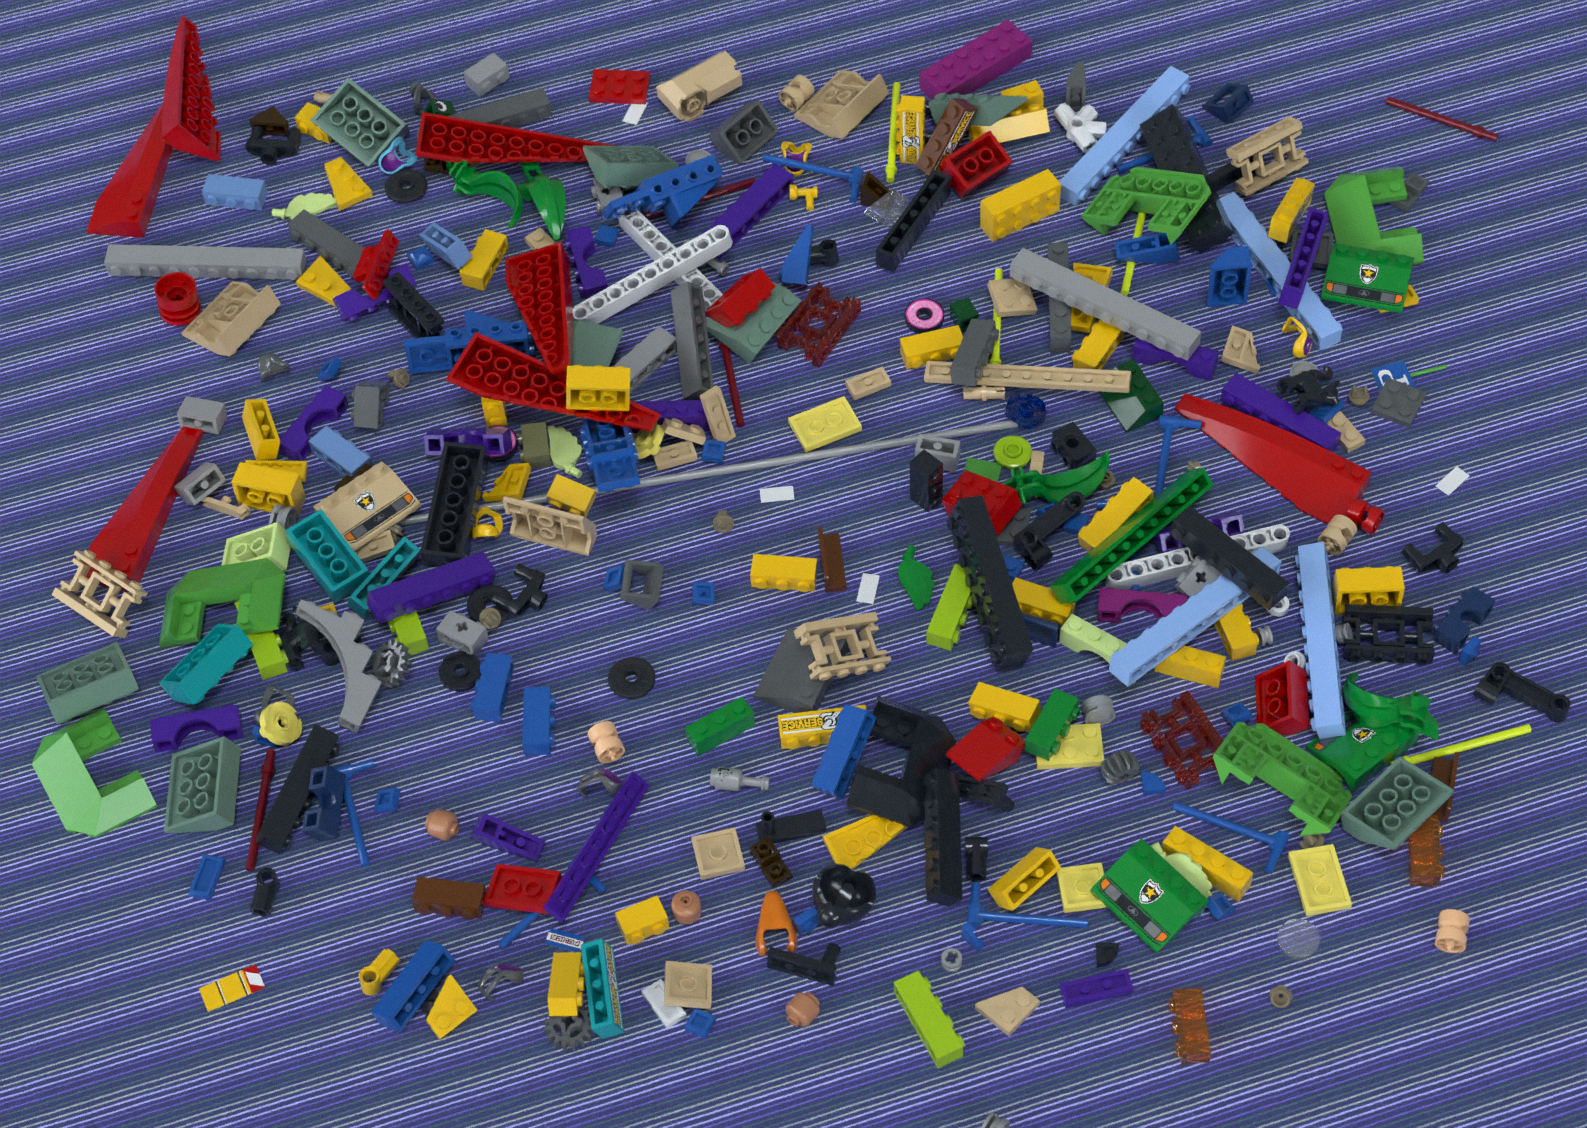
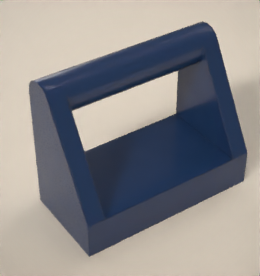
(1233, 105)
(1042, 630)

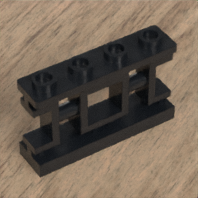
(412, 308)
(1388, 619)

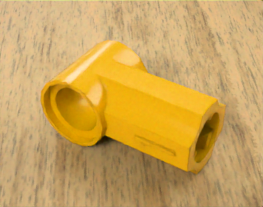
(378, 971)

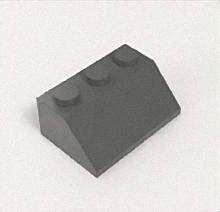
(744, 132)

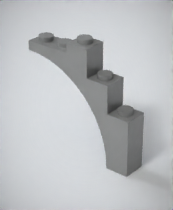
(354, 658)

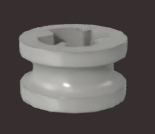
(1343, 632)
(1264, 635)
(955, 954)

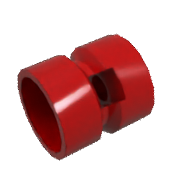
(1358, 512)

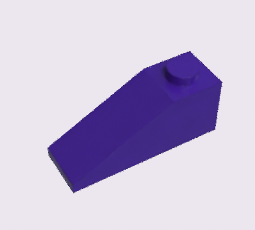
(506, 838)

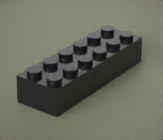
(454, 503)

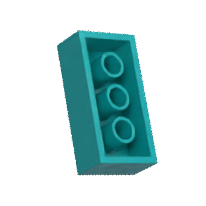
(327, 555)
(206, 664)

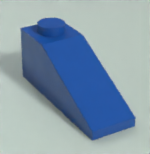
(1148, 249)
(797, 264)

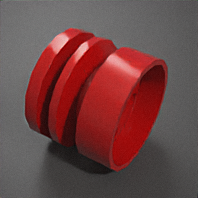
(177, 298)

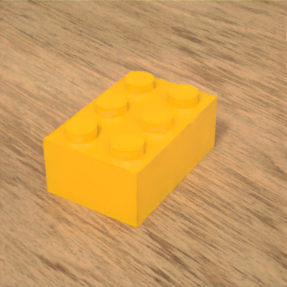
(598, 388)
(267, 486)
(1367, 587)

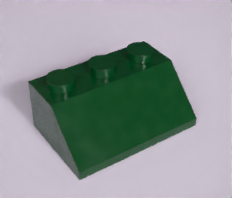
(1138, 406)

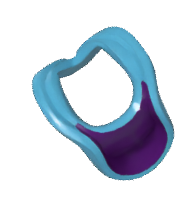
(390, 162)

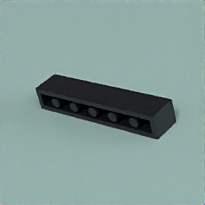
(913, 221)
(1229, 558)
(295, 792)
(942, 837)

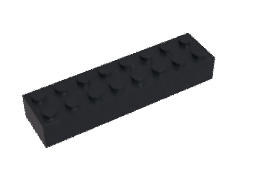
(1177, 151)
(989, 584)

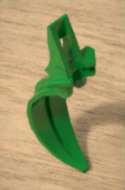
(490, 183)
(547, 195)
(1057, 486)
(1382, 711)

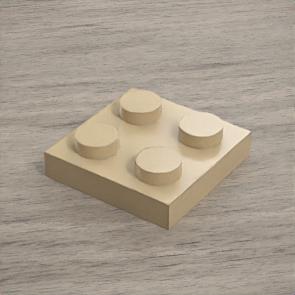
(1011, 298)
(718, 853)
(688, 985)

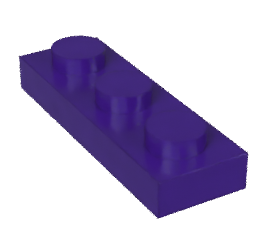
(1096, 988)

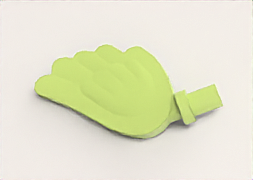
(311, 202)
(564, 450)
(1187, 868)

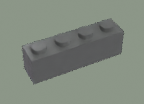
(974, 352)

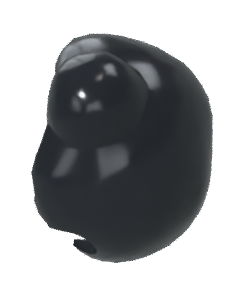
(842, 895)

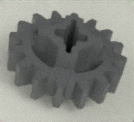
(390, 663)
(576, 1032)

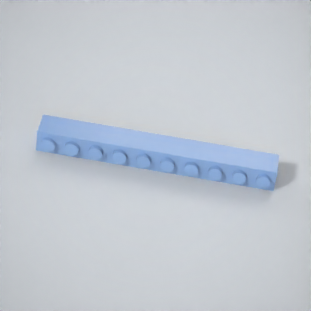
(1122, 136)
(1274, 264)
(1181, 625)
(1321, 641)

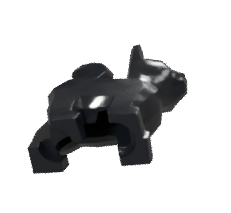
(1309, 391)
(298, 639)

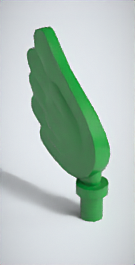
(916, 579)

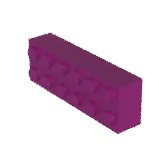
(977, 62)

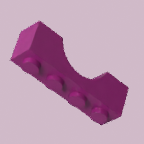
(1117, 603)

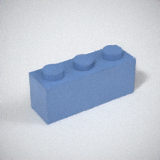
(234, 192)
(446, 245)
(338, 452)

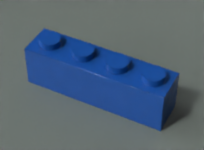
(843, 751)
(413, 986)

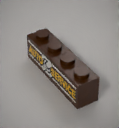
(947, 134)

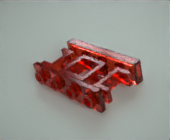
(830, 333)
(1199, 728)

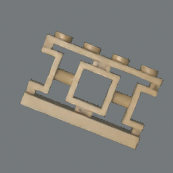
(1262, 143)
(92, 608)
(839, 629)

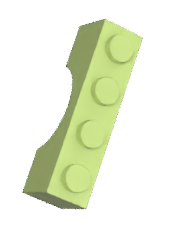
(1081, 635)

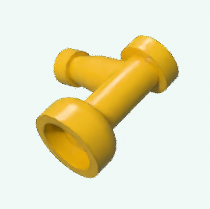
(810, 194)

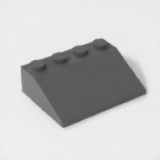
(788, 679)

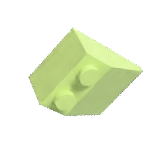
(257, 544)

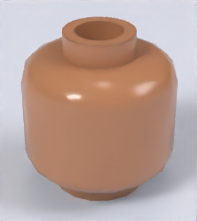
(442, 824)
(686, 907)
(802, 1009)

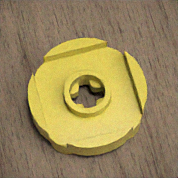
(648, 442)
(273, 731)

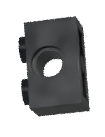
(1073, 446)

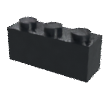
(926, 481)

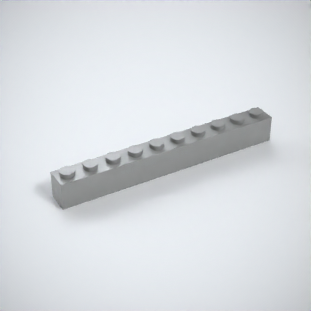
(205, 261)
(1105, 304)

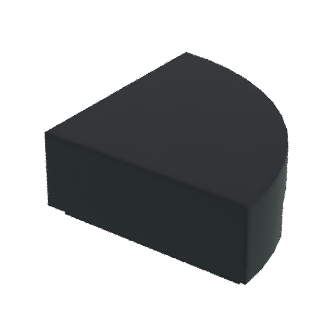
(1106, 953)

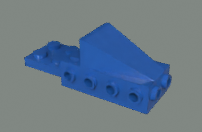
(671, 191)
(443, 351)
(610, 455)

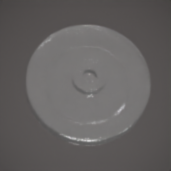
(1298, 938)

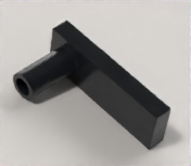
(985, 792)
(791, 826)
(809, 968)

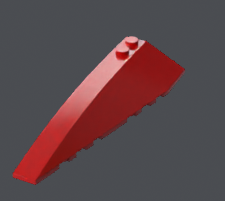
(187, 96)
(475, 141)
(133, 190)
(544, 296)
(517, 378)
(1302, 471)
(137, 524)

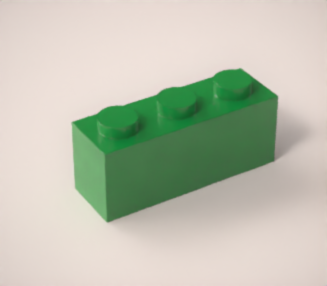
(1052, 724)
(720, 726)

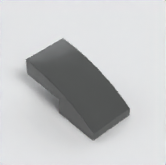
(1415, 186)

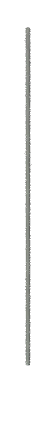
(762, 463)

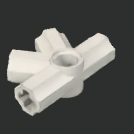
(1081, 126)

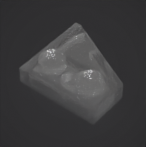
(888, 208)

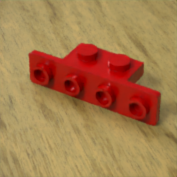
(375, 264)

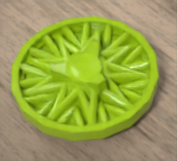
(1012, 452)

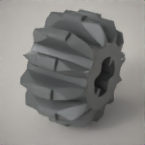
(1120, 767)

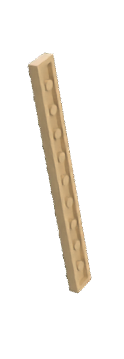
(1038, 377)

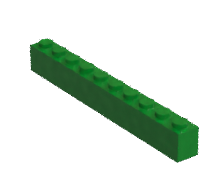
(1131, 536)

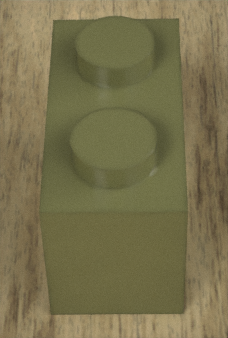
(535, 445)

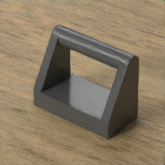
(1076, 87)
(651, 586)

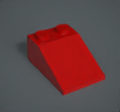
(987, 749)

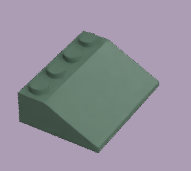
(990, 107)
(359, 122)
(626, 164)
(758, 326)
(594, 343)
(87, 683)
(203, 787)
(1394, 805)

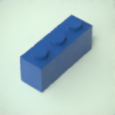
(492, 687)
(538, 721)

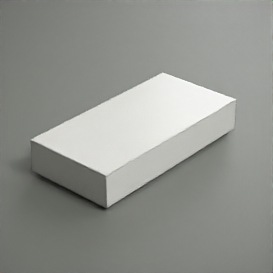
(667, 1014)

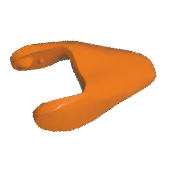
(772, 917)

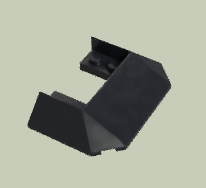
(928, 743)

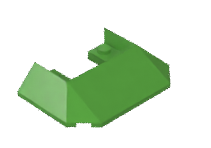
(1167, 194)
(1353, 217)
(254, 583)
(1289, 769)
(71, 787)

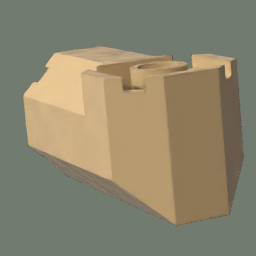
(699, 86)

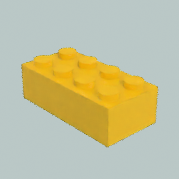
(1020, 205)

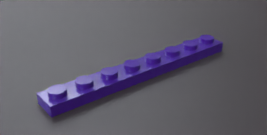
(596, 847)

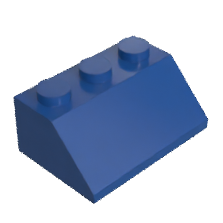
(1230, 278)

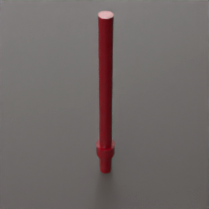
(1477, 131)
(715, 193)
(732, 384)
(267, 772)

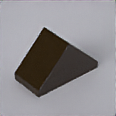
(272, 122)
(871, 190)

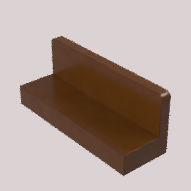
(832, 562)
(1445, 772)

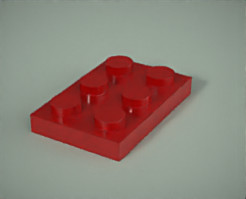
(619, 86)
(521, 888)

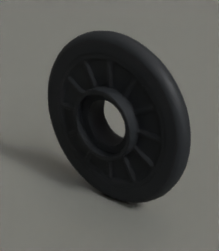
(406, 176)
(481, 596)
(634, 689)

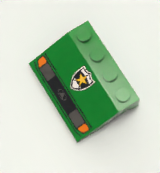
(1367, 278)
(1362, 750)
(1149, 895)

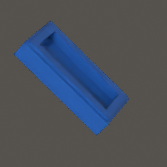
(207, 877)

